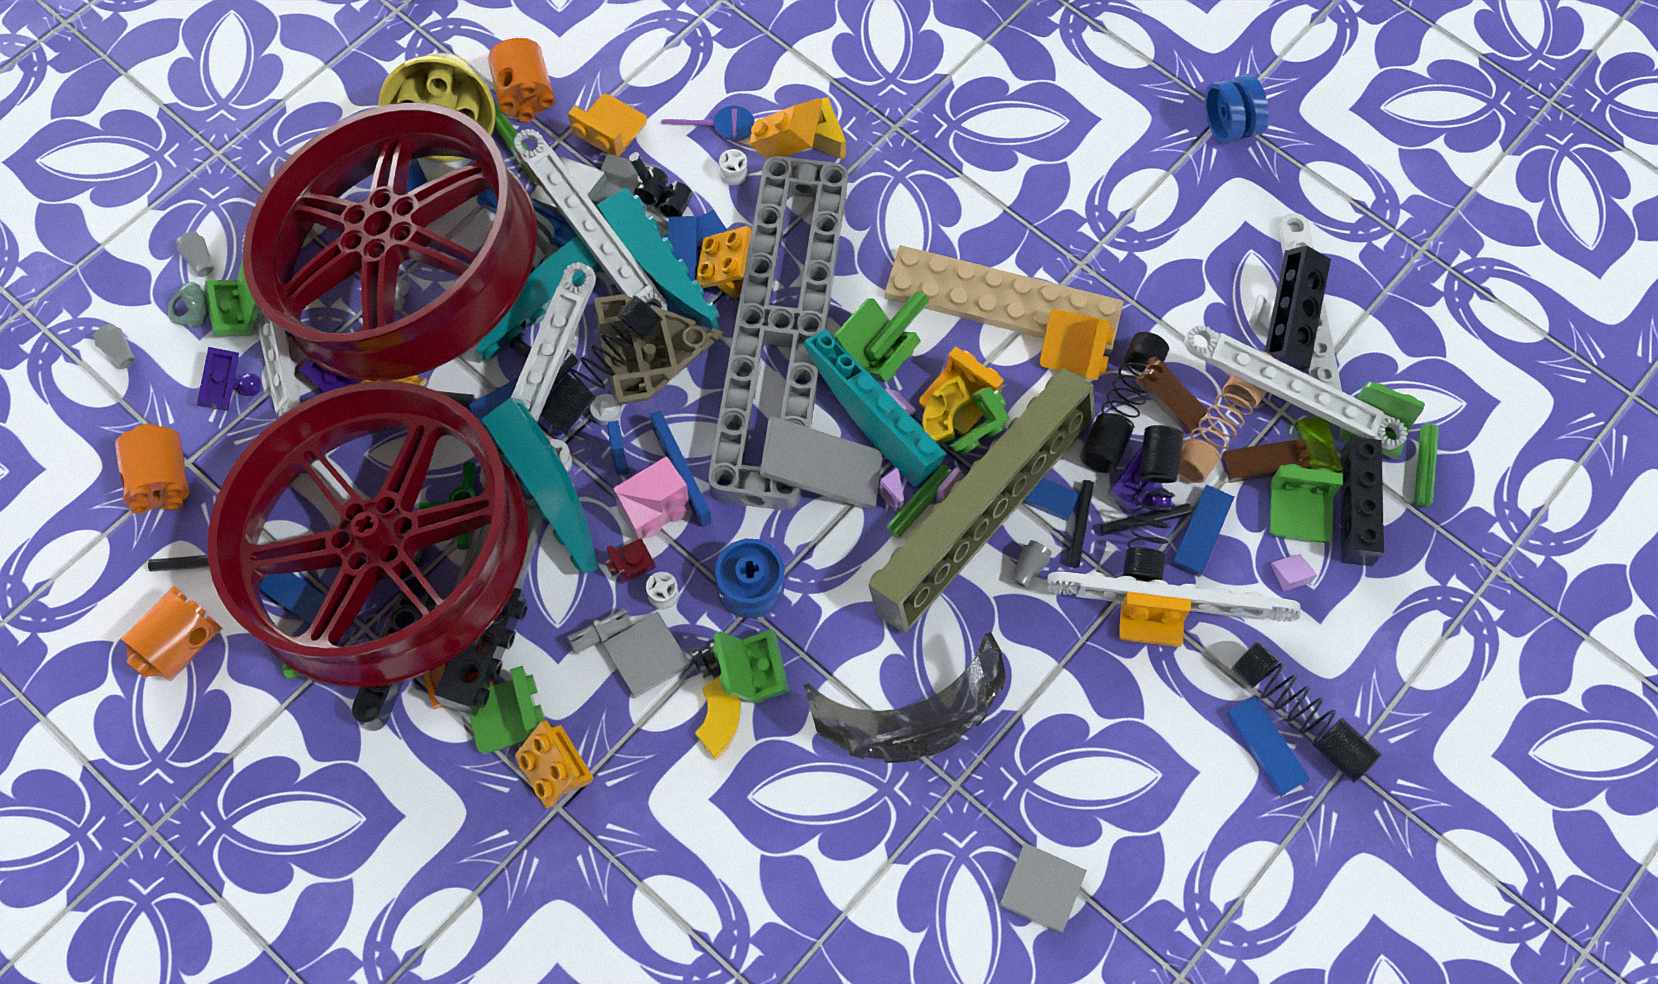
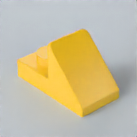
(828, 133)

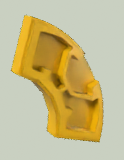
(943, 408)
(721, 719)

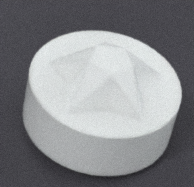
(605, 409)

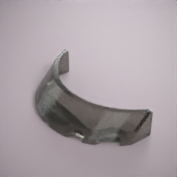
(919, 728)

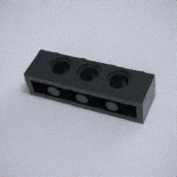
(1298, 306)
(1362, 502)
(472, 696)

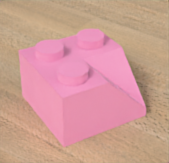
(652, 499)

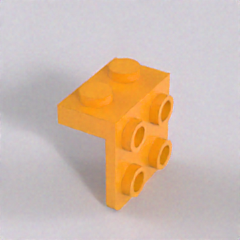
(607, 124)
(1076, 343)
(974, 376)

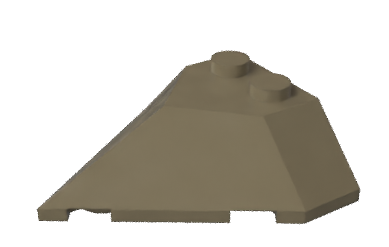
(657, 359)

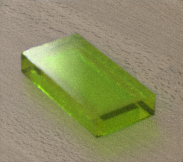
(1320, 443)

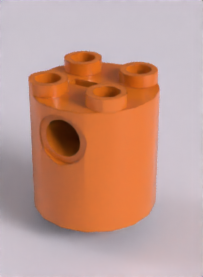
(520, 78)
(152, 468)
(168, 636)

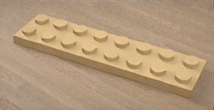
(991, 293)

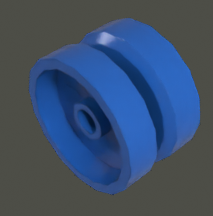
(1236, 108)
(750, 578)

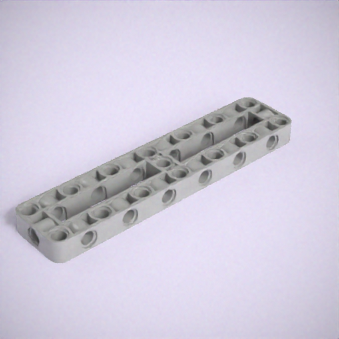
(796, 178)

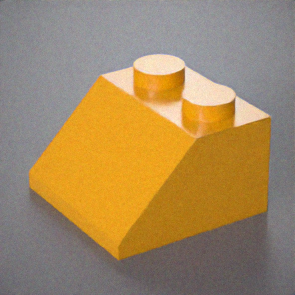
(787, 130)

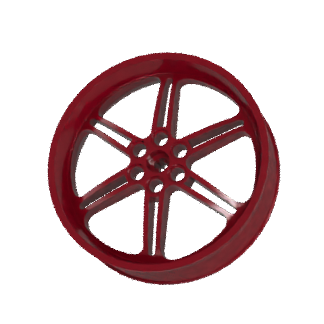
(385, 234)
(373, 535)

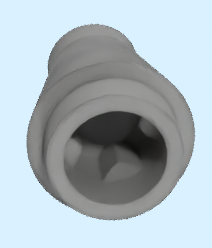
(195, 252)
(114, 344)
(1031, 562)

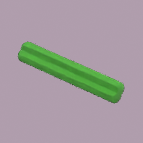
(897, 325)
(1426, 465)
(918, 502)

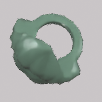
(196, 303)

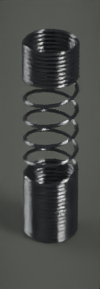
(572, 397)
(1110, 430)
(1157, 464)
(1341, 742)

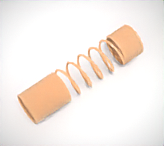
(1198, 456)

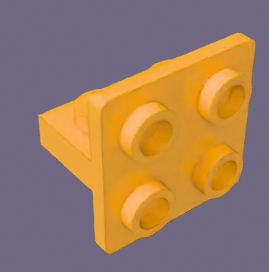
(724, 260)
(1153, 619)
(552, 763)

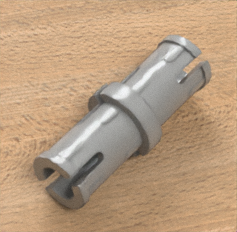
(599, 631)

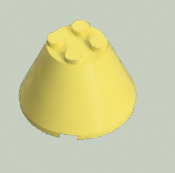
(444, 82)

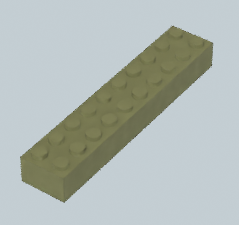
(982, 500)

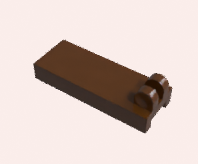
(1171, 395)
(1264, 459)

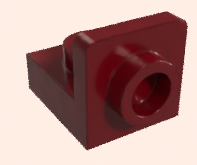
(629, 560)

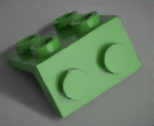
(231, 306)
(862, 330)
(1392, 403)
(991, 406)
(1303, 503)
(751, 666)
(509, 713)

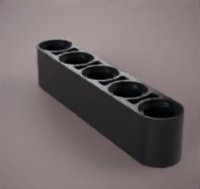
(385, 697)

